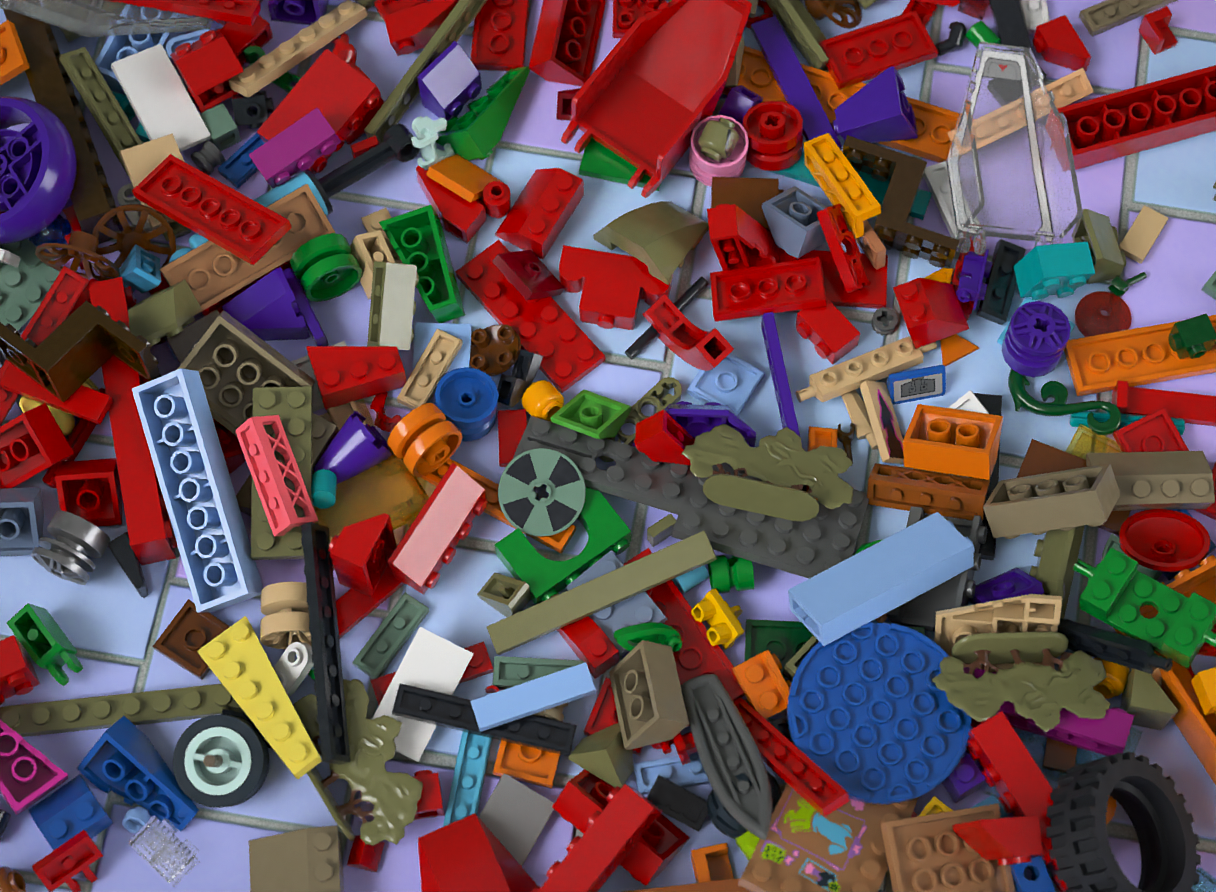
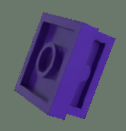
(1007, 585)

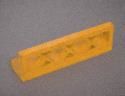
(840, 182)

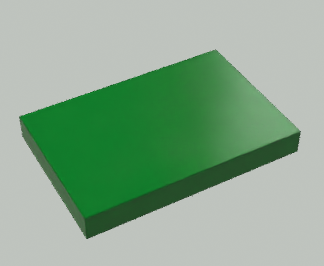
(606, 165)

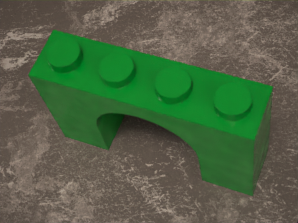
(549, 577)

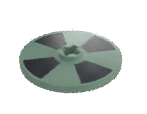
(563, 484)

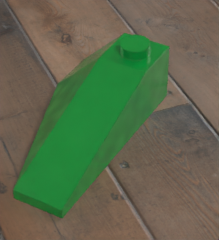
(484, 123)

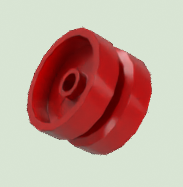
(773, 135)

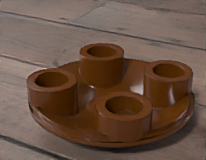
(494, 349)

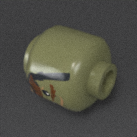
(718, 139)

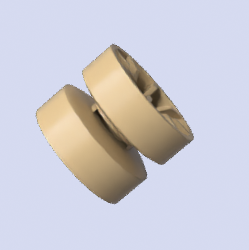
(285, 615)

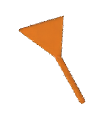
(955, 348)

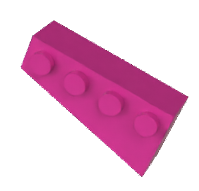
(24, 771)

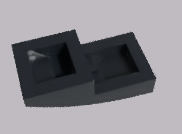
(523, 373)

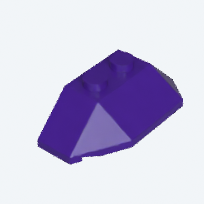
(703, 418)

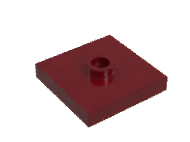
(528, 274)

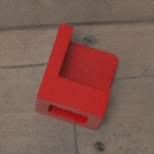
(1156, 31)

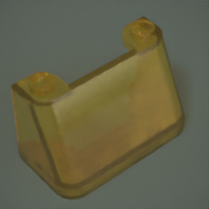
(380, 490)

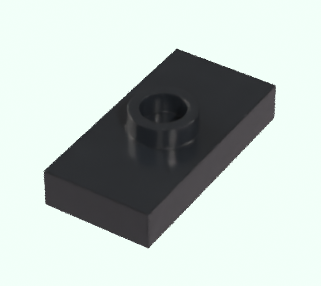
(678, 803)

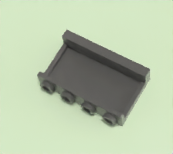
(951, 593)

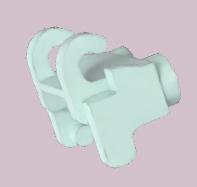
(426, 133)

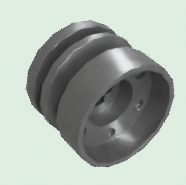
(69, 550)

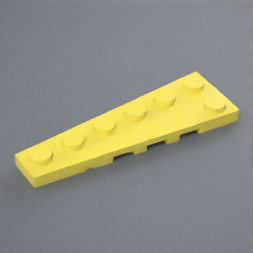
(252, 682)

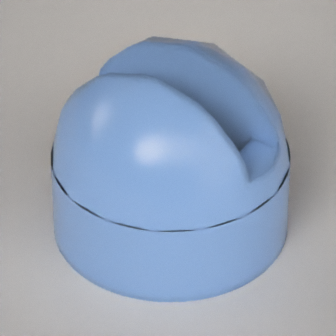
(135, 819)

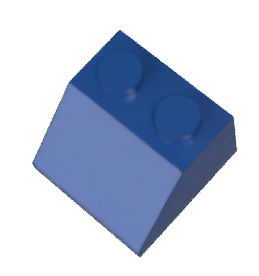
(70, 812)

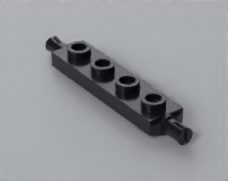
(1113, 647)

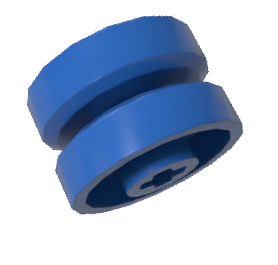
(468, 401)

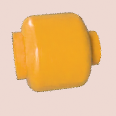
(542, 400)
(1115, 681)

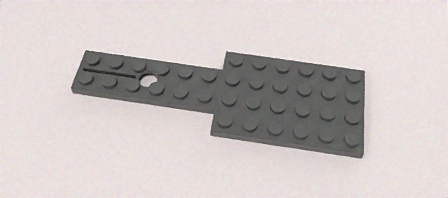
(776, 542)

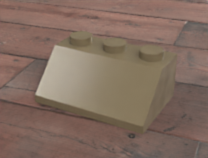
(648, 695)

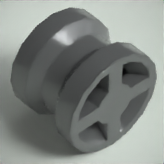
(208, 158)

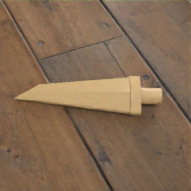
(859, 417)

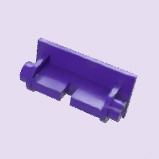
(972, 288)

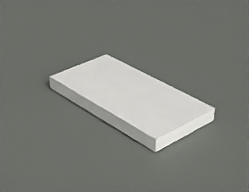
(160, 97)
(429, 665)

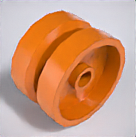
(424, 439)

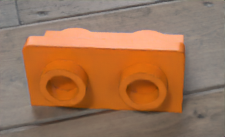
(763, 683)

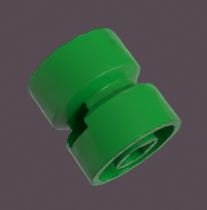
(730, 574)

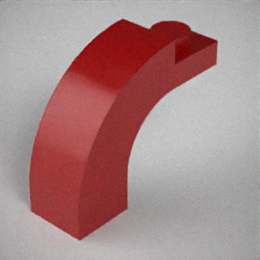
(690, 343)

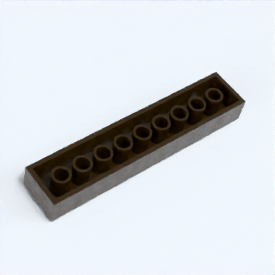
(54, 90)

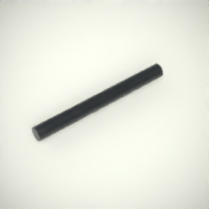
(681, 303)

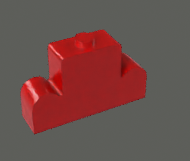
(609, 286)

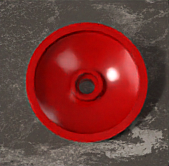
(1164, 540)

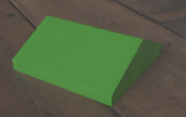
(592, 415)

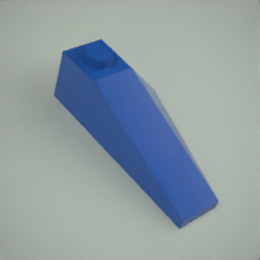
(133, 768)

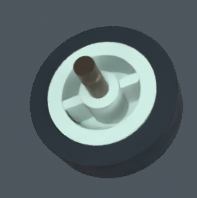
(221, 761)

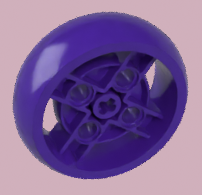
(34, 168)

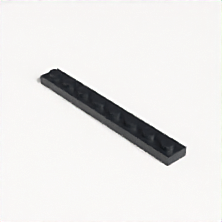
(325, 644)

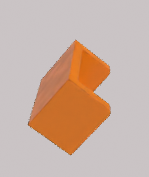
(711, 863)

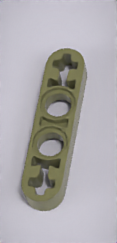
(636, 415)

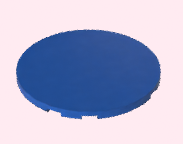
(875, 714)

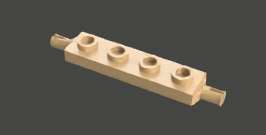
(868, 366)

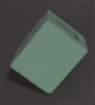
(221, 127)

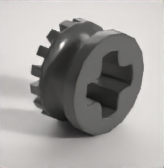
(878, 326)

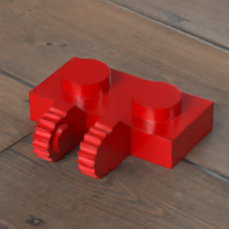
(67, 862)

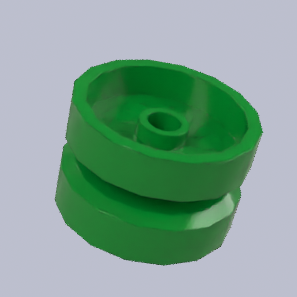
(326, 267)

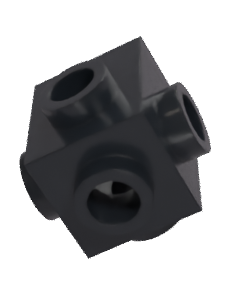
(246, 115)

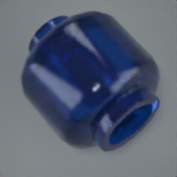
(53, 233)

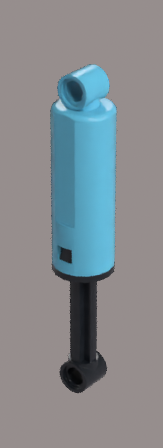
(395, 146)

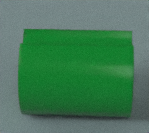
(981, 33)

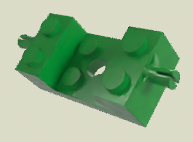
(1119, 592)

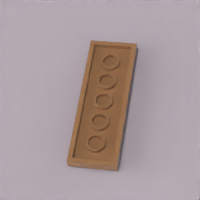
(218, 273)

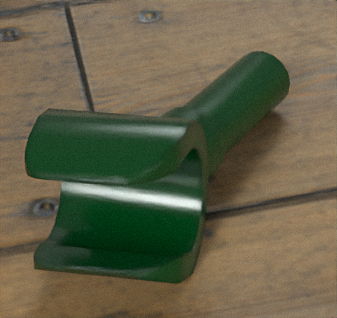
(1120, 286)

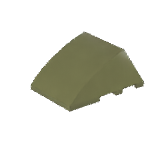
(655, 235)

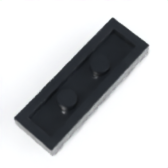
(1001, 282)

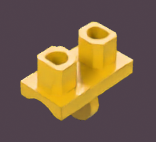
(721, 618)

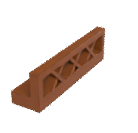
(927, 491)

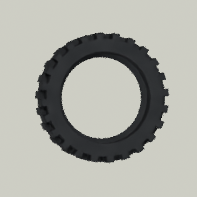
(1156, 814)

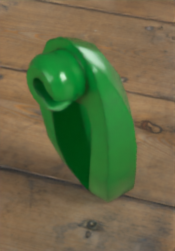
(653, 632)

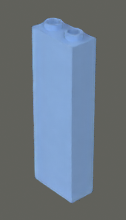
(881, 578)

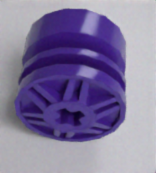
(1036, 339)

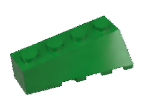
(422, 242)

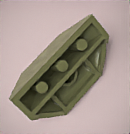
(1055, 562)

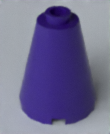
(354, 449)

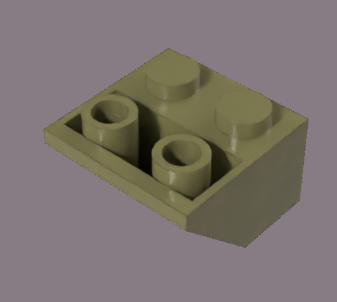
(164, 313)

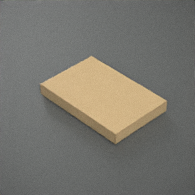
(144, 158)

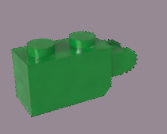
(45, 641)

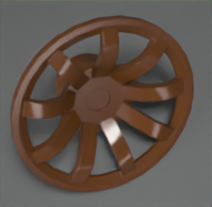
(821, 8)
(134, 233)
(83, 248)

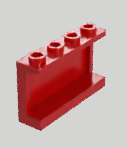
(336, 90)

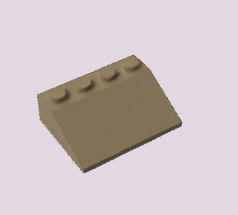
(234, 363)
(298, 861)

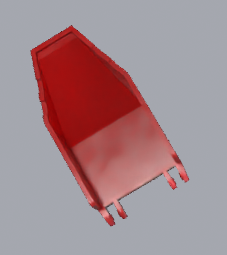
(659, 84)

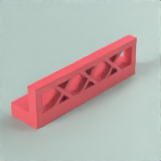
(270, 473)

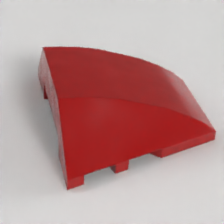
(469, 859)

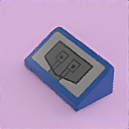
(917, 384)

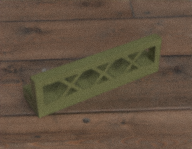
(801, 30)

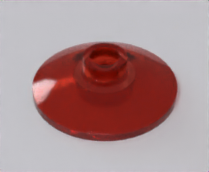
(1092, 322)

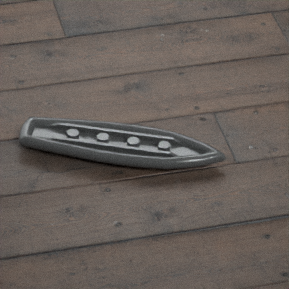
(727, 751)

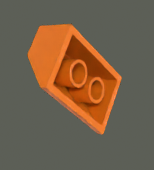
(952, 441)

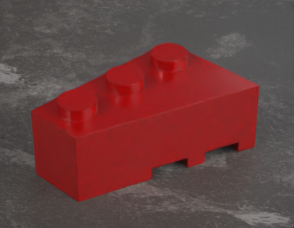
(740, 238)
(355, 372)

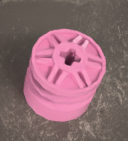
(704, 167)

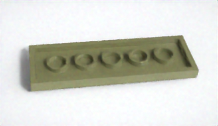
(295, 413)

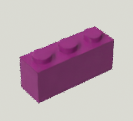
(295, 148)

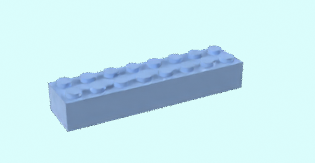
(197, 490)

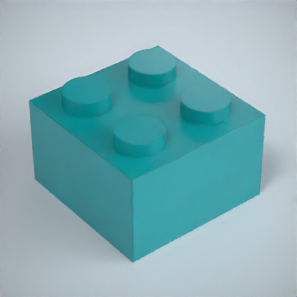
(1054, 270)

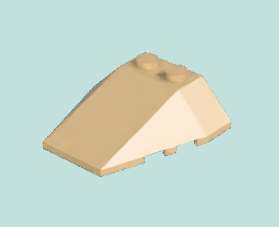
(1006, 615)

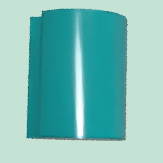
(323, 489)

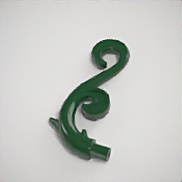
(1059, 392)

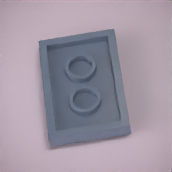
(626, 613)

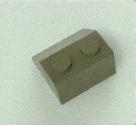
(1103, 245)

